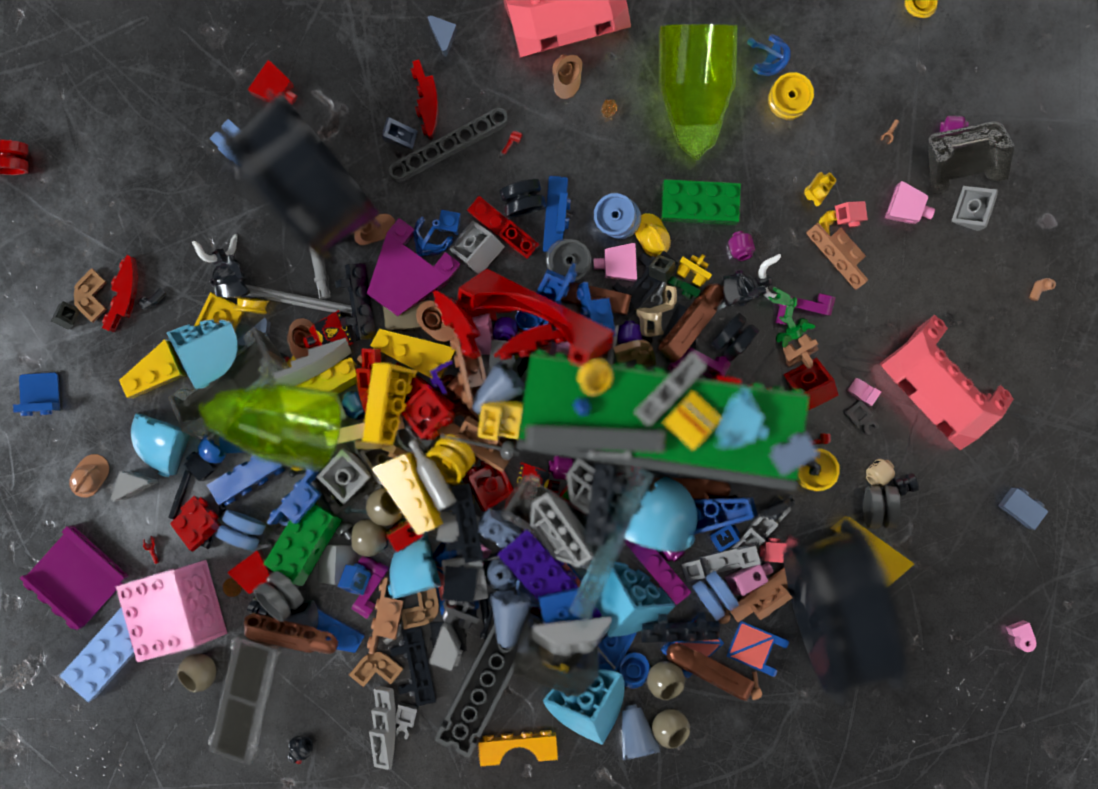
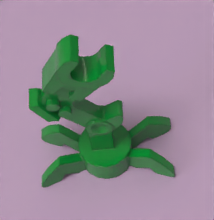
(794, 330)

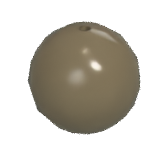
(383, 508)
(368, 538)
(197, 672)
(666, 680)
(670, 728)

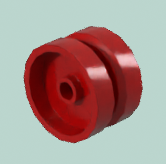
(12, 157)

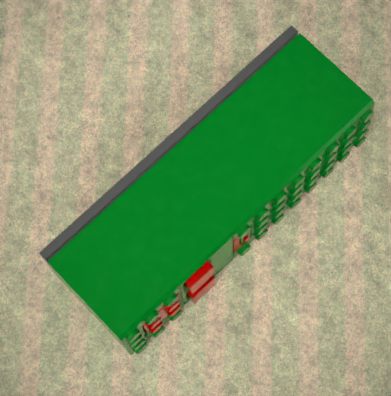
(555, 387)

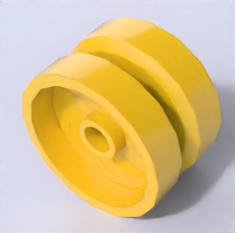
(799, 88)
(452, 458)
(827, 475)

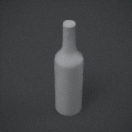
(432, 479)

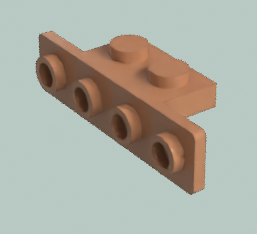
(841, 252)
(471, 371)
(470, 432)
(764, 598)
(387, 618)

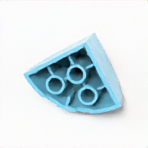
(205, 350)
(158, 443)
(665, 519)
(413, 569)
(631, 601)
(594, 710)

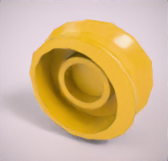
(921, 8)
(251, 305)
(595, 377)

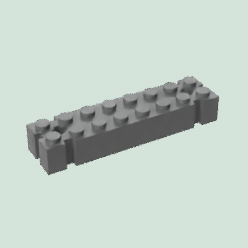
(478, 694)

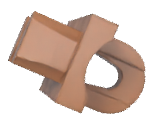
(807, 348)

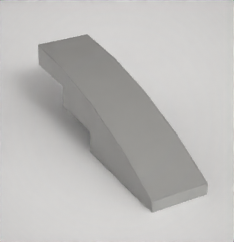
(318, 361)
(670, 389)
(760, 528)
(383, 734)

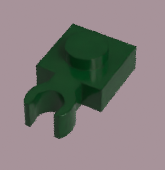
(687, 290)

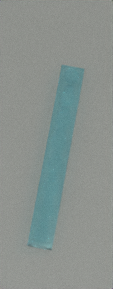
(607, 555)

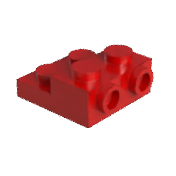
(427, 413)
(488, 485)
(195, 523)

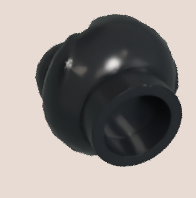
(299, 749)

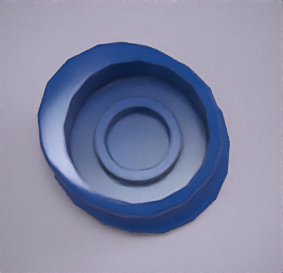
(441, 554)
(634, 670)

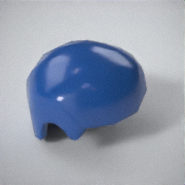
(527, 321)
(210, 452)

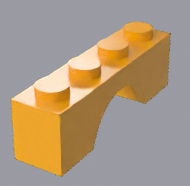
(493, 749)

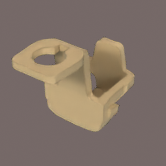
(654, 314)

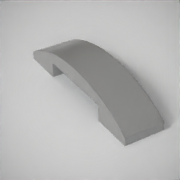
(721, 561)

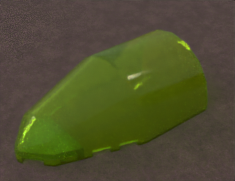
(696, 81)
(278, 423)

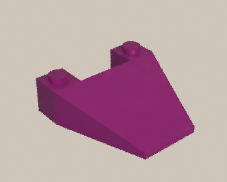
(403, 276)

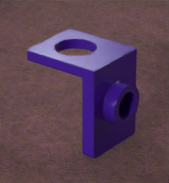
(435, 379)

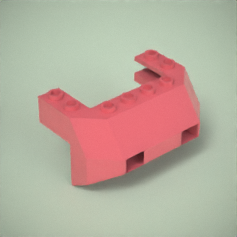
(557, 23)
(942, 389)

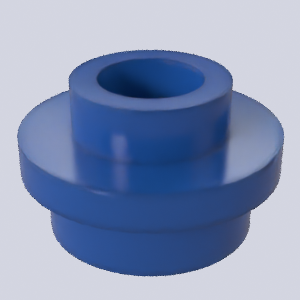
(582, 406)

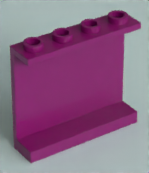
(74, 578)

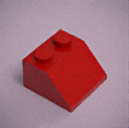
(814, 382)

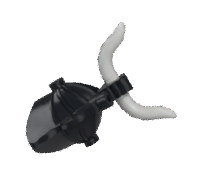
(228, 274)
(744, 288)

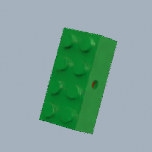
(700, 202)
(303, 544)

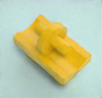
(820, 187)
(701, 274)

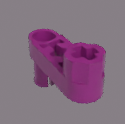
(823, 306)
(714, 367)
(362, 604)

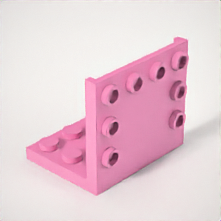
(171, 611)

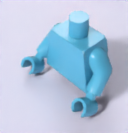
(741, 422)

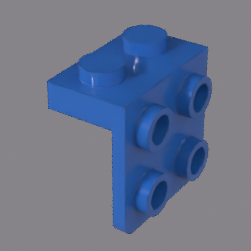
(38, 394)

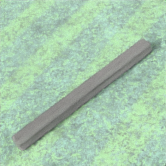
(299, 300)

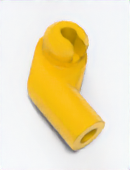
(827, 219)

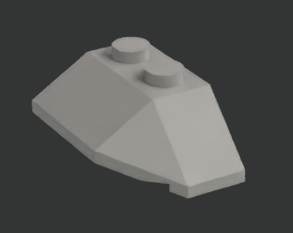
(580, 485)
(560, 530)
(571, 636)

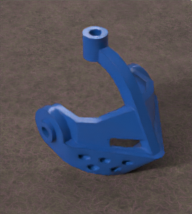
(767, 68)
(423, 247)

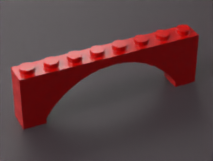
(490, 290)

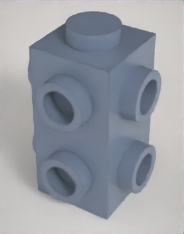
(498, 528)

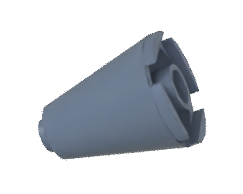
(498, 387)
(498, 583)
(509, 616)
(637, 734)

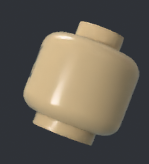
(880, 472)

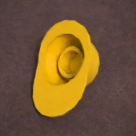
(653, 235)

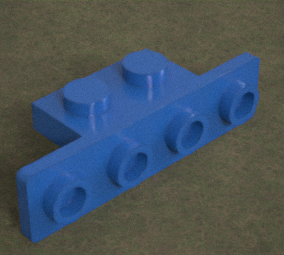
(556, 211)
(556, 286)
(595, 310)
(299, 501)

